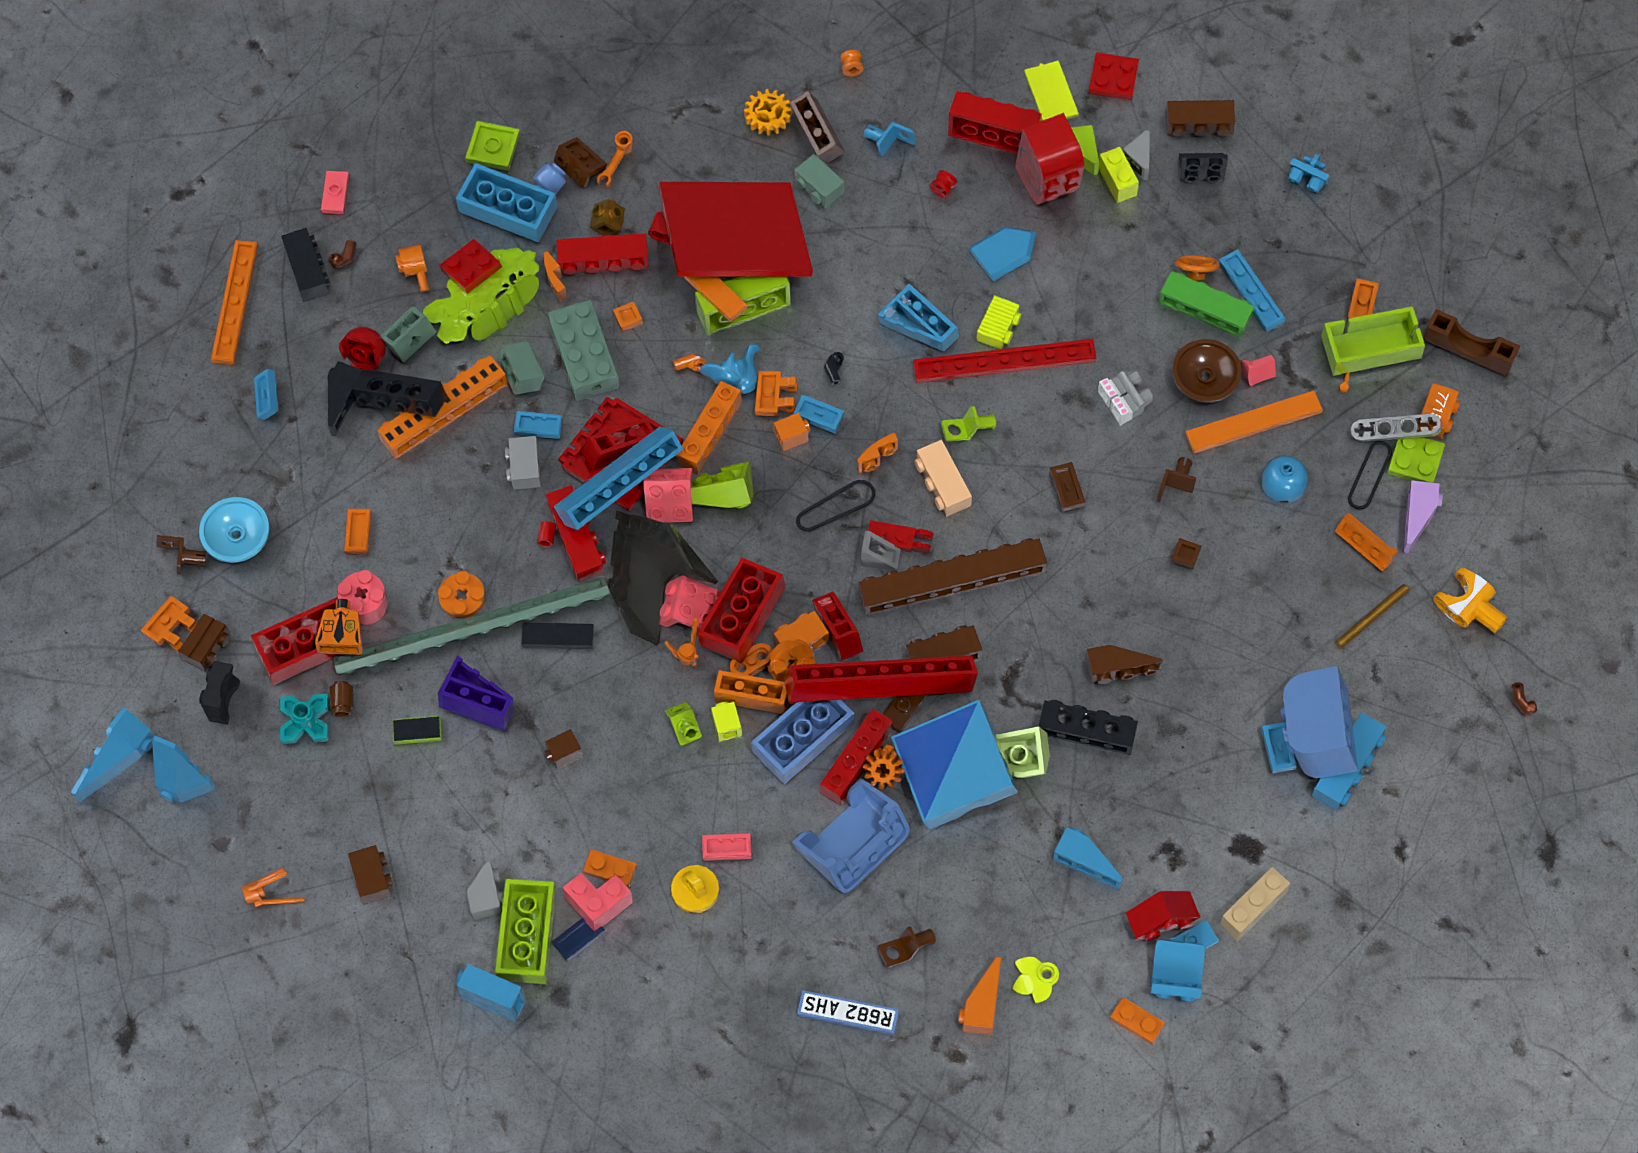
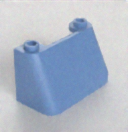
(856, 838)

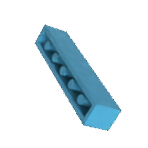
(618, 478)

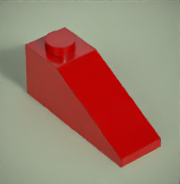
(611, 444)
(839, 625)

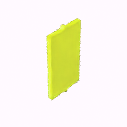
(1051, 90)

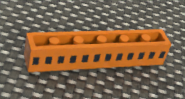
(463, 394)

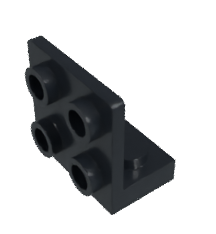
(1202, 166)

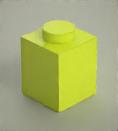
(726, 721)

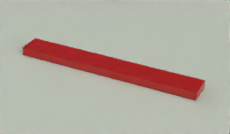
(1004, 360)

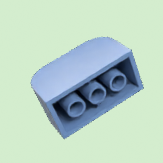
(1320, 723)

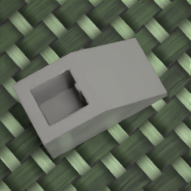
(483, 893)

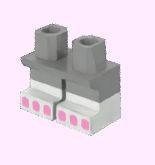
(1123, 397)

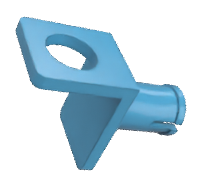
(886, 138)

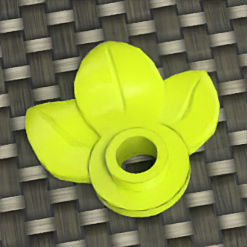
(1032, 980)

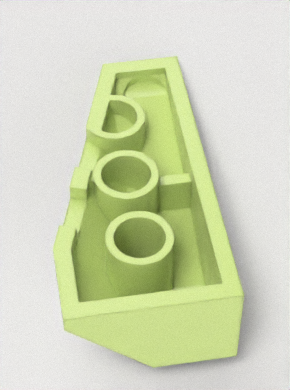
(1025, 751)

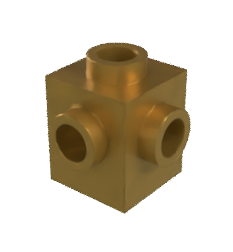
(607, 217)

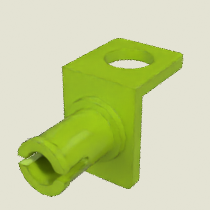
(968, 425)
(684, 723)

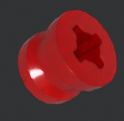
(943, 184)

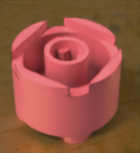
(367, 586)

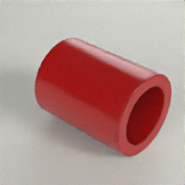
(546, 533)

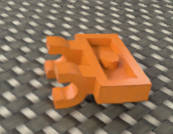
(768, 393)
(166, 620)

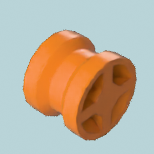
(851, 63)

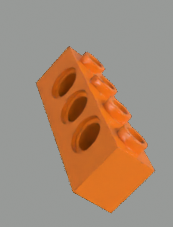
(709, 427)

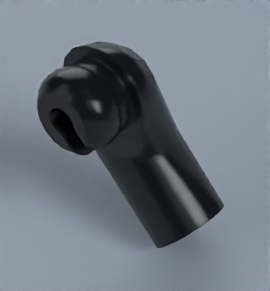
(832, 366)

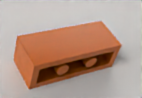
(751, 692)

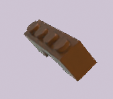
(1448, 334)

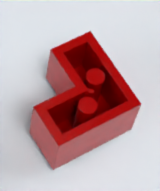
(1162, 913)

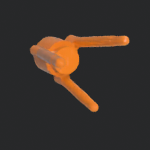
(687, 652)
(255, 890)

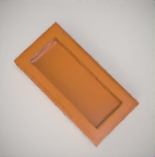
(357, 531)

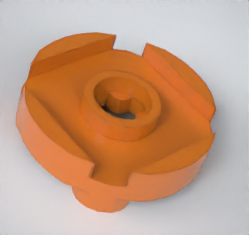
(461, 583)
(785, 651)

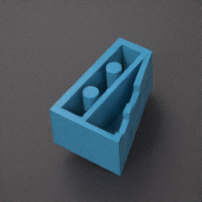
(918, 319)

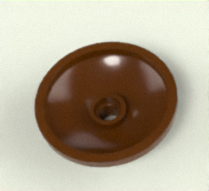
(1207, 359)

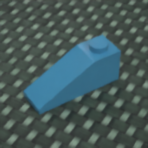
(1082, 855)

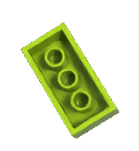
(759, 293)
(526, 931)

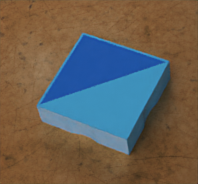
(954, 764)

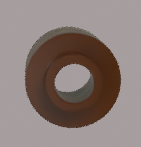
(341, 699)

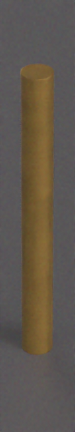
(1372, 616)

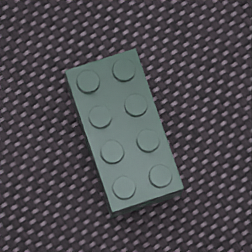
(583, 350)

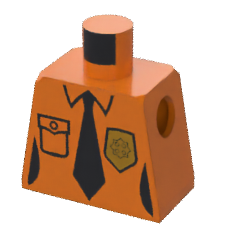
(340, 631)

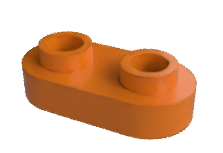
(751, 662)

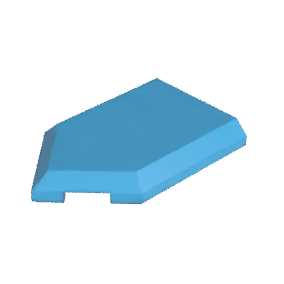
(1003, 251)

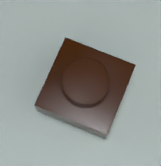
(1186, 553)

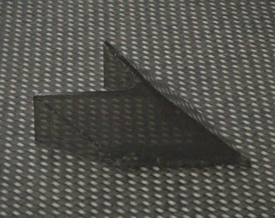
(644, 561)

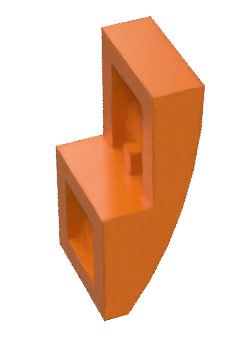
(553, 275)

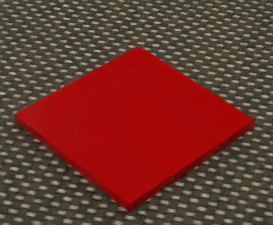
(734, 229)

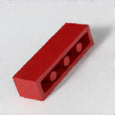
(602, 253)
(579, 543)

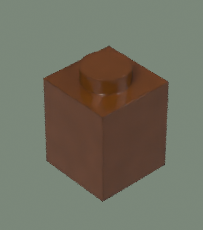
(563, 749)

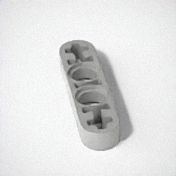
(1396, 427)

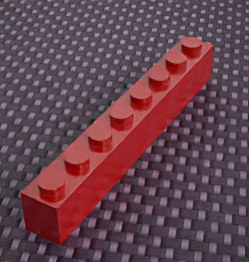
(880, 678)

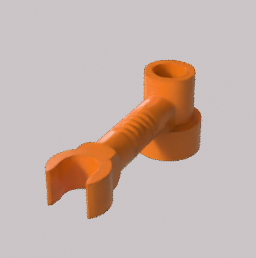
(624, 146)

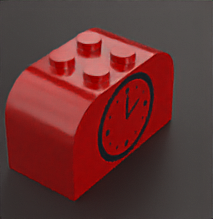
(1050, 159)

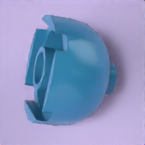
(1284, 479)

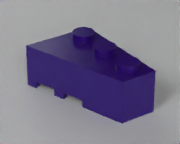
(475, 697)

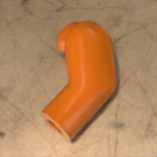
(689, 361)

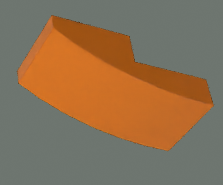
(870, 457)

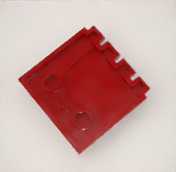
(614, 414)

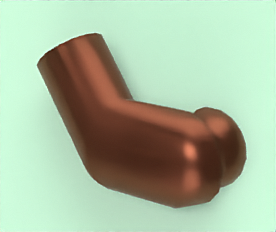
(339, 260)
(1520, 701)

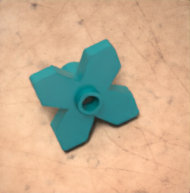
(304, 718)

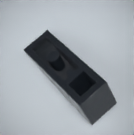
(340, 395)

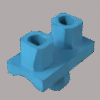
(1299, 169)

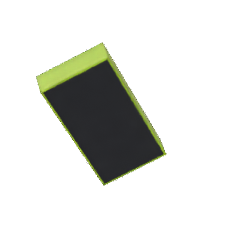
(417, 730)

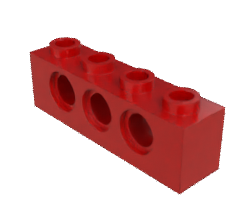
(850, 763)

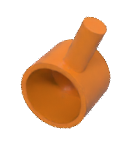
(412, 262)

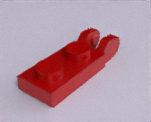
(902, 536)

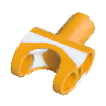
(1472, 604)

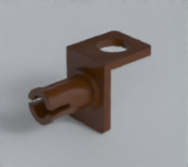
(1179, 478)
(184, 555)
(906, 945)

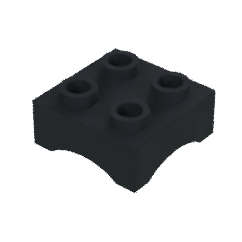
(218, 692)

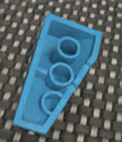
(125, 744)
(176, 775)

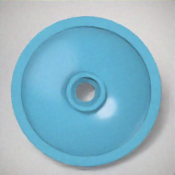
(230, 518)

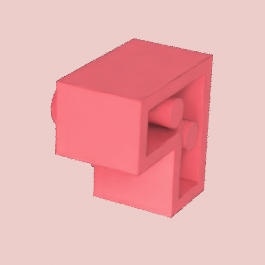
(599, 904)

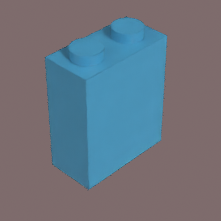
(490, 992)

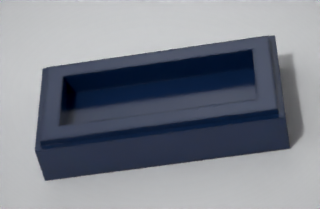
(576, 939)

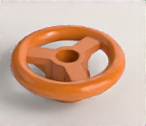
(1197, 265)

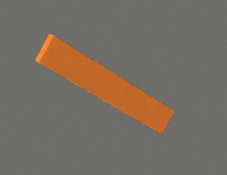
(234, 302)
(1253, 422)

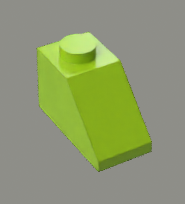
(1087, 142)

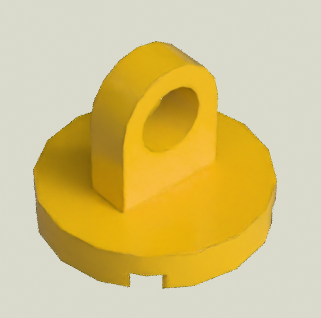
(695, 889)

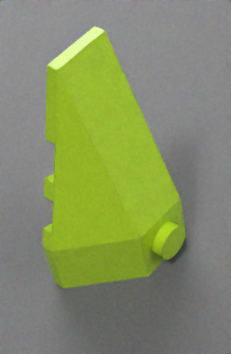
(725, 489)

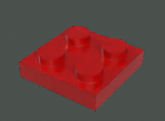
(1113, 76)
(470, 266)

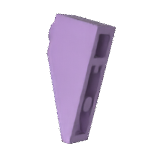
(1421, 507)

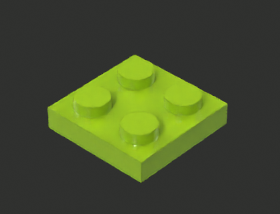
(492, 145)
(1416, 459)

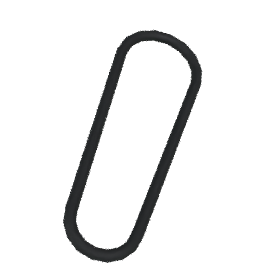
(840, 515)

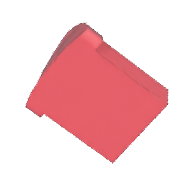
(1258, 370)

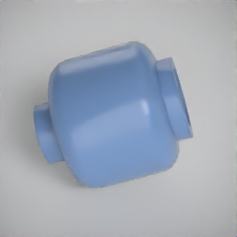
(550, 177)

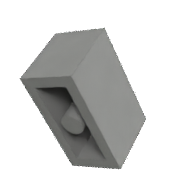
(524, 462)

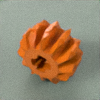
(876, 772)

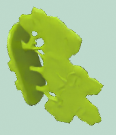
(453, 311)

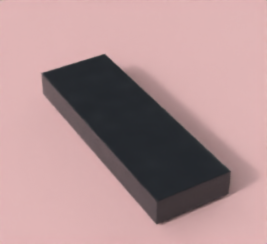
(557, 635)

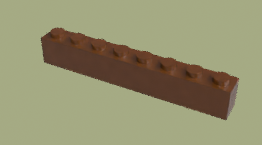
(952, 576)

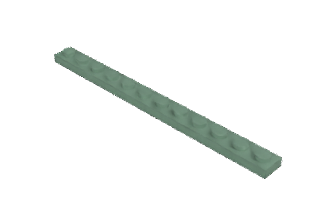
(465, 627)

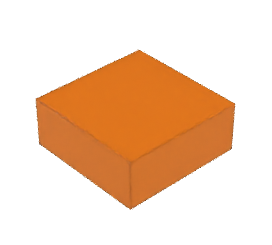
(627, 316)

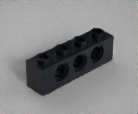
(399, 392)
(1095, 737)

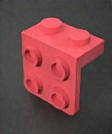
(686, 601)

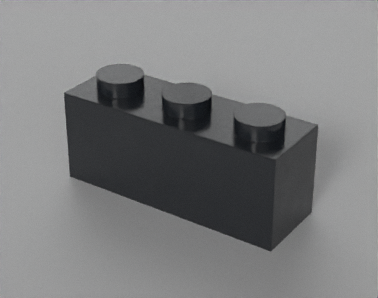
(306, 264)

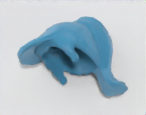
(738, 373)

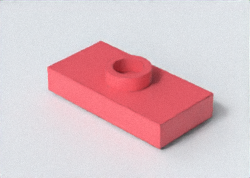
(335, 192)
(726, 847)

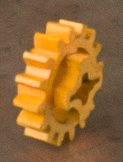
(767, 112)

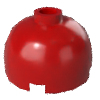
(363, 348)

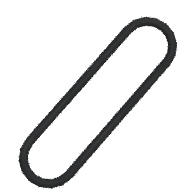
(1378, 479)

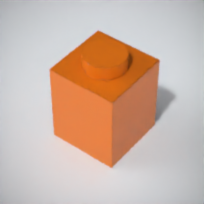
(791, 431)

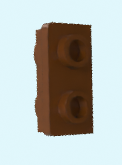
(579, 161)

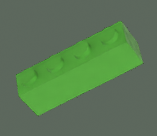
(1206, 304)

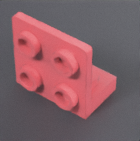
(669, 495)

